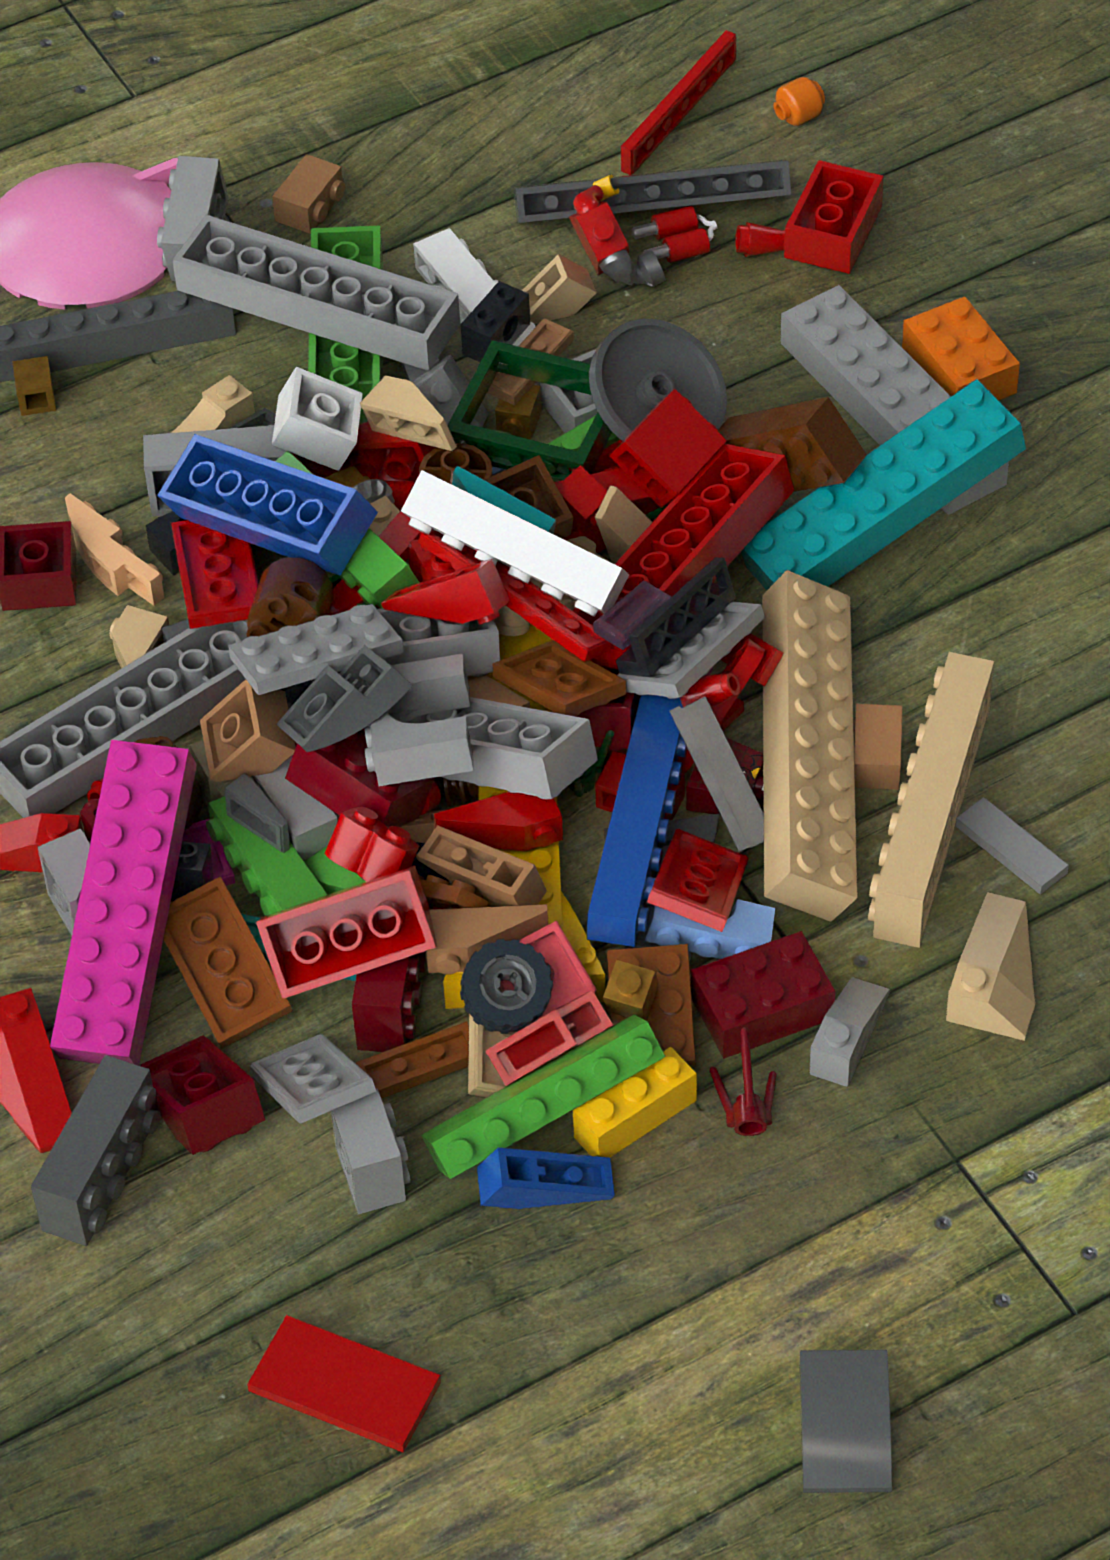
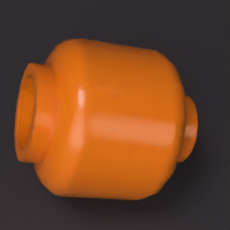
(799, 101)

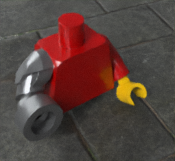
(605, 240)

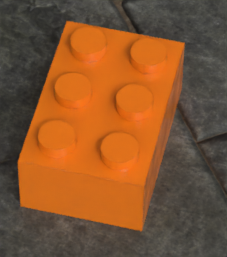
(959, 348)

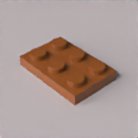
(559, 679)
(672, 1007)

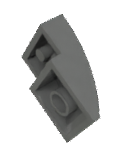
(344, 702)
(845, 1421)

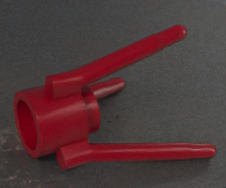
(749, 1113)

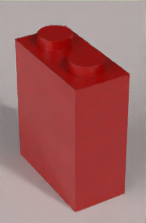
(668, 448)

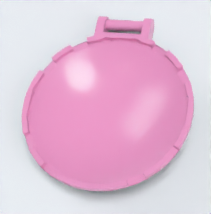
(84, 234)

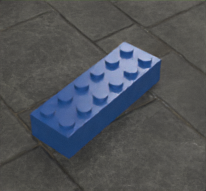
(267, 503)

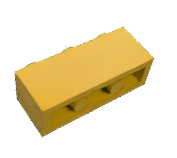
(635, 1106)

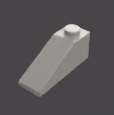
(846, 1031)

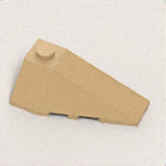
(995, 972)

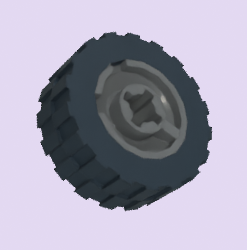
(512, 1008)

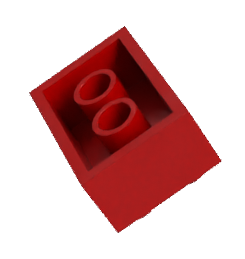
(833, 216)

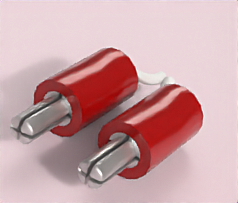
(679, 234)

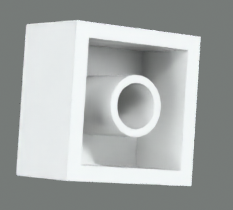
(317, 419)

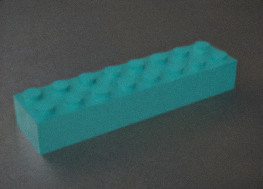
(888, 490)

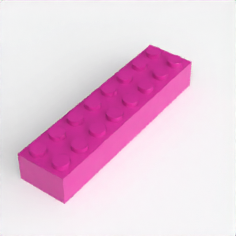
(124, 903)

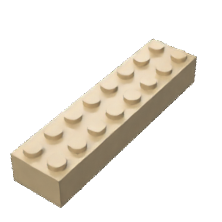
(930, 800)

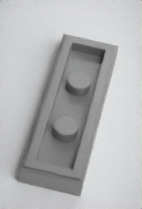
(1012, 845)

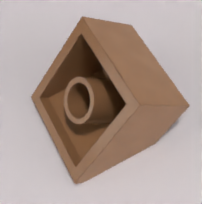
(244, 736)

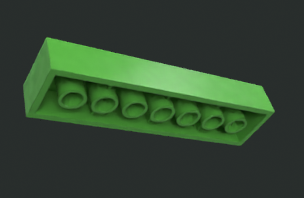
(333, 359)

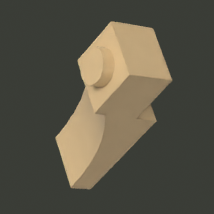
(220, 407)

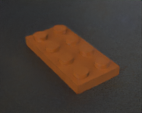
(222, 963)

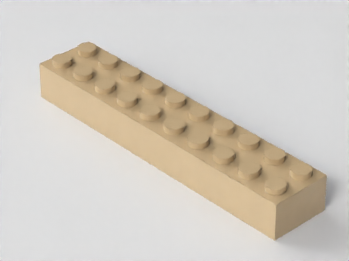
(809, 749)

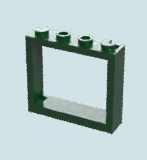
(510, 450)

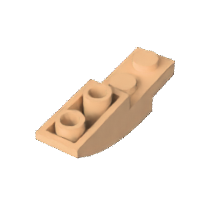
(106, 556)

